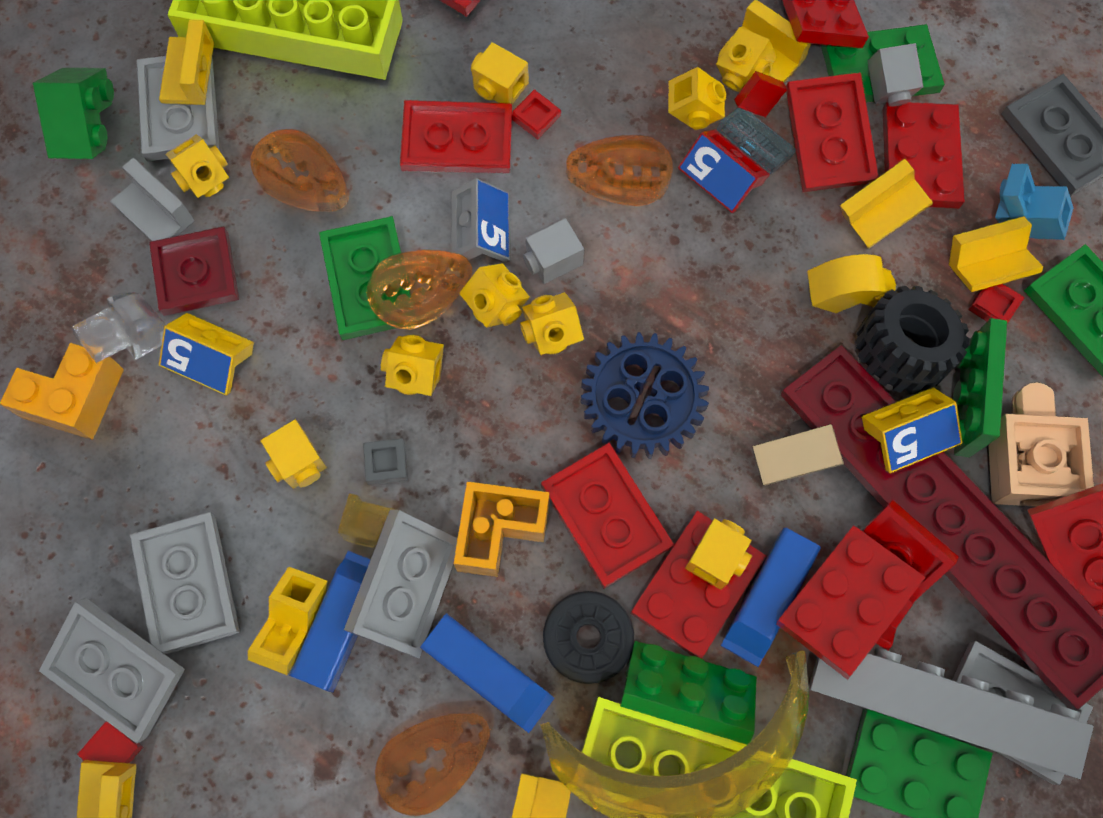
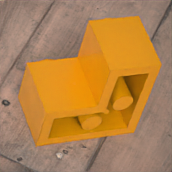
(70, 400)
(491, 515)

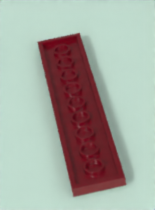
(996, 563)

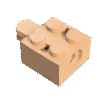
(1038, 452)

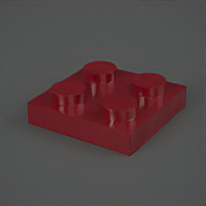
(193, 271)

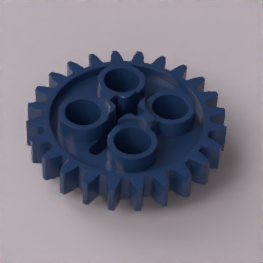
(676, 409)

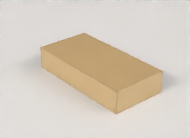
(798, 455)

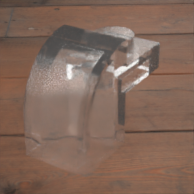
(125, 324)

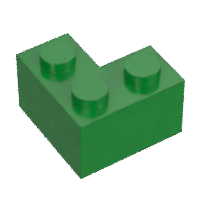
(70, 111)

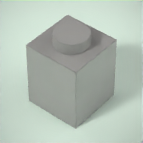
(895, 74)
(553, 251)

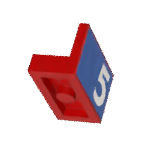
(722, 169)

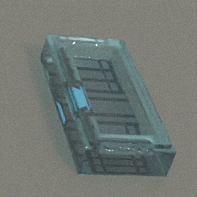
(756, 140)

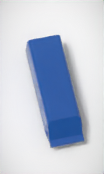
(770, 596)
(327, 642)
(487, 673)

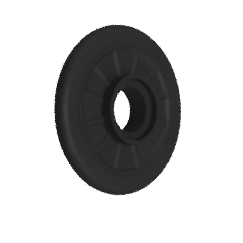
(584, 664)

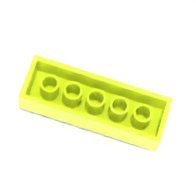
(318, 33)
(664, 748)

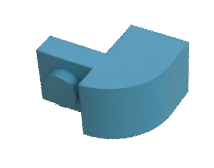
(1043, 206)

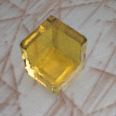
(362, 521)

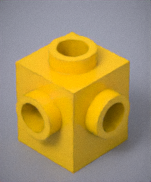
(744, 56)
(696, 99)
(189, 157)
(494, 295)
(551, 323)
(412, 365)

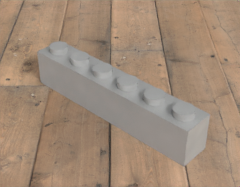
(962, 710)

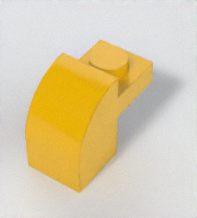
(849, 282)
(291, 614)

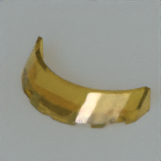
(706, 793)

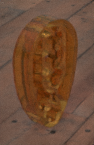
(627, 151)
(307, 155)
(423, 305)
(413, 745)

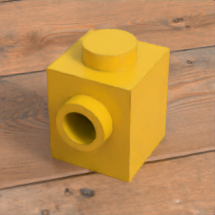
(499, 74)
(293, 456)
(720, 553)

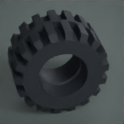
(924, 319)

